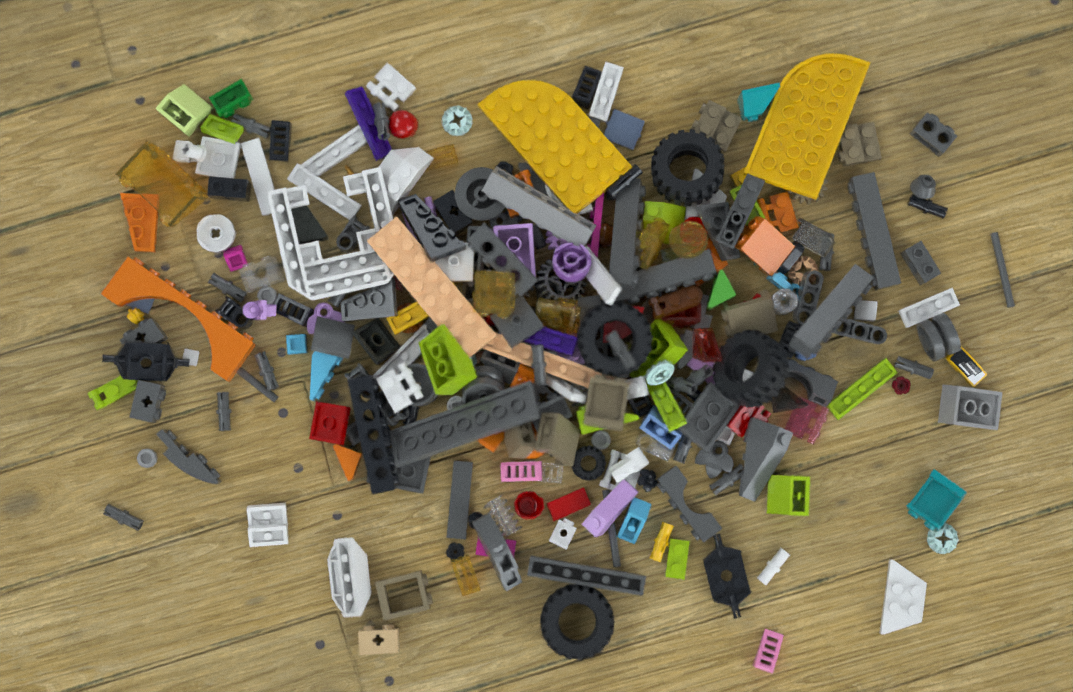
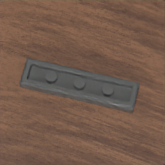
(459, 500)

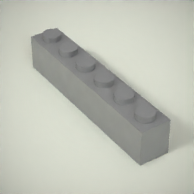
(538, 207)

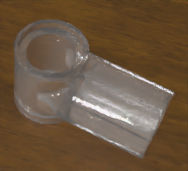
(655, 447)

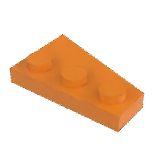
(142, 222)

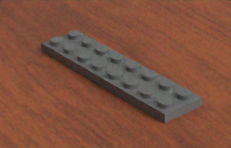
(464, 424)

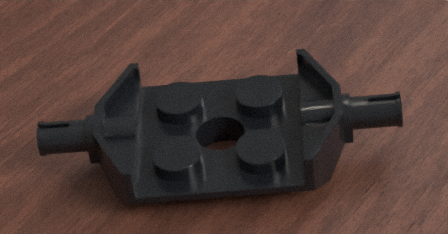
(132, 353)
(731, 591)

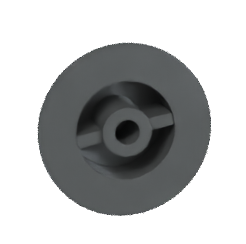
(472, 199)

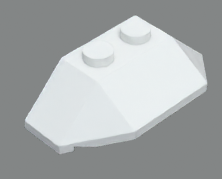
(401, 172)
(349, 577)

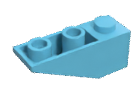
(321, 372)

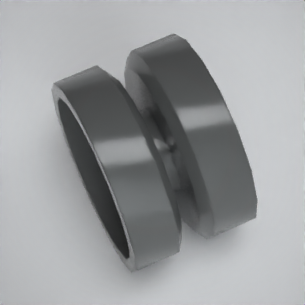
(938, 337)
(421, 375)
(487, 382)

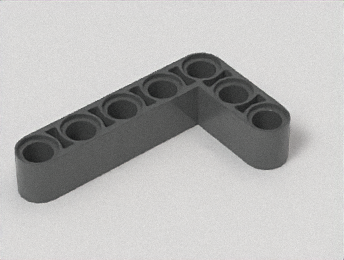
(848, 325)

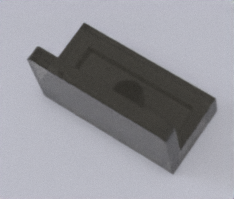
(813, 238)

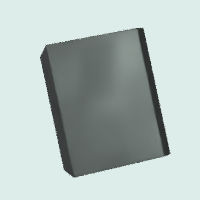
(376, 340)

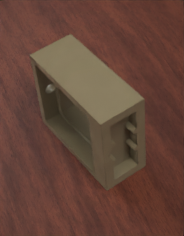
(384, 599)

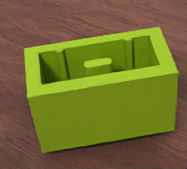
(788, 495)

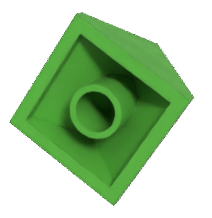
(720, 291)

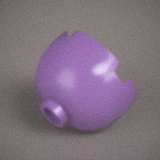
(571, 262)

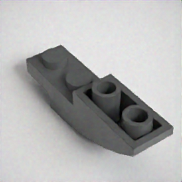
(740, 211)
(687, 337)
(193, 465)
(498, 551)

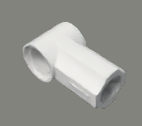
(631, 463)

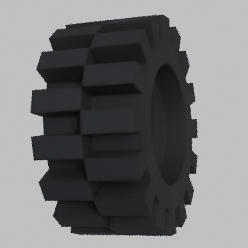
(788, 334)
(600, 463)

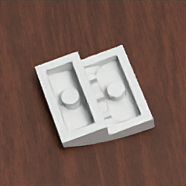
(267, 524)

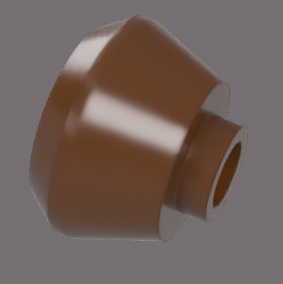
(606, 235)

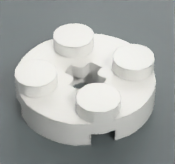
(215, 222)

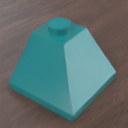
(755, 100)

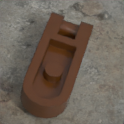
(676, 301)

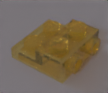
(652, 241)
(494, 293)
(559, 314)

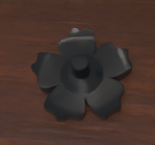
(647, 479)

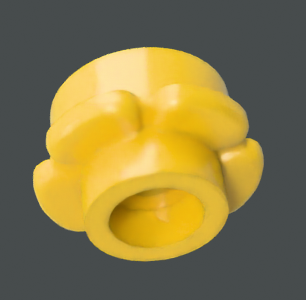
(135, 315)

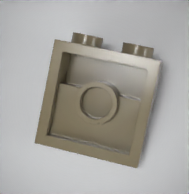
(717, 124)
(859, 144)

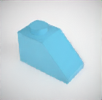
(634, 520)

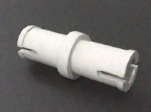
(773, 566)

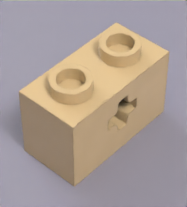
(369, 646)

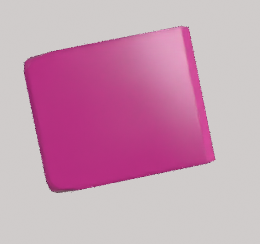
(235, 257)

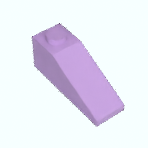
(610, 508)

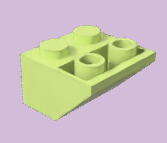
(184, 109)

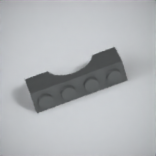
(818, 386)
(703, 525)

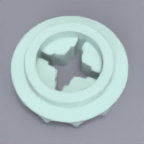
(453, 128)
(654, 376)
(936, 545)

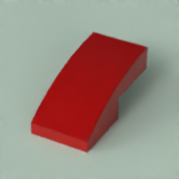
(568, 504)

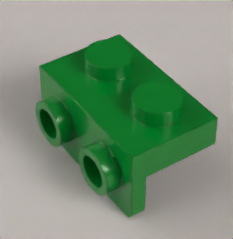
(231, 99)

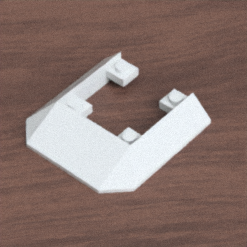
(336, 275)

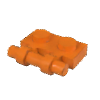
(782, 210)

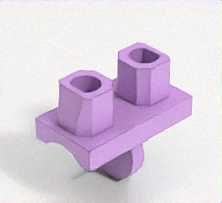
(259, 310)

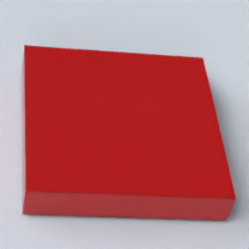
(330, 423)

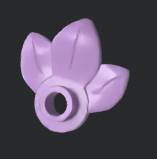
(331, 314)

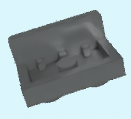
(555, 404)

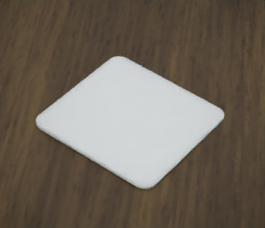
(192, 355)

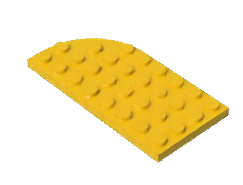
(807, 123)
(556, 140)

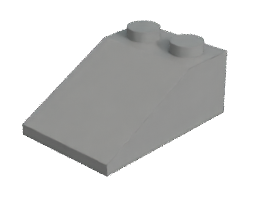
(970, 407)

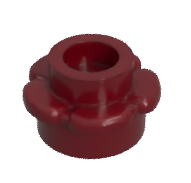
(896, 385)

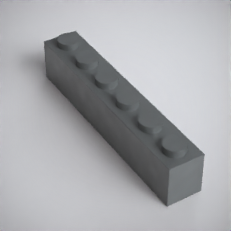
(874, 231)
(626, 236)
(669, 276)
(831, 311)
(586, 575)

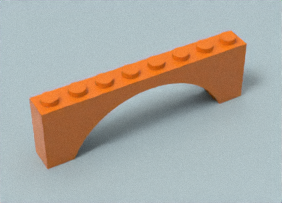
(135, 283)

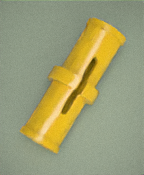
(661, 542)

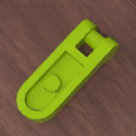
(113, 391)

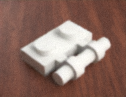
(395, 83)
(394, 389)

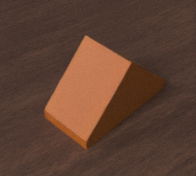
(349, 460)

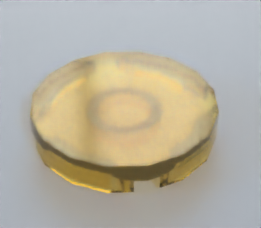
(688, 239)

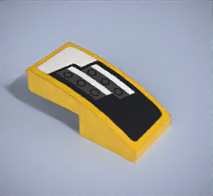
(967, 367)

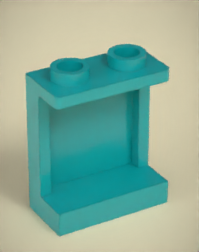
(936, 501)

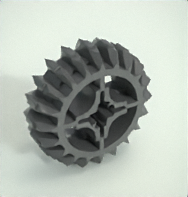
(544, 283)

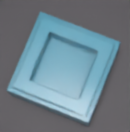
(296, 344)

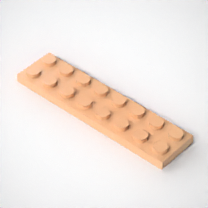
(430, 286)

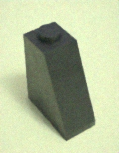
(307, 226)

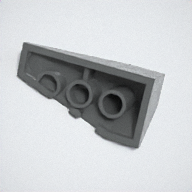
(764, 451)

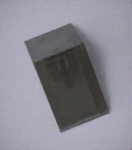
(786, 401)

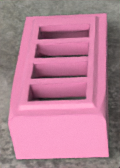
(505, 471)
(769, 668)

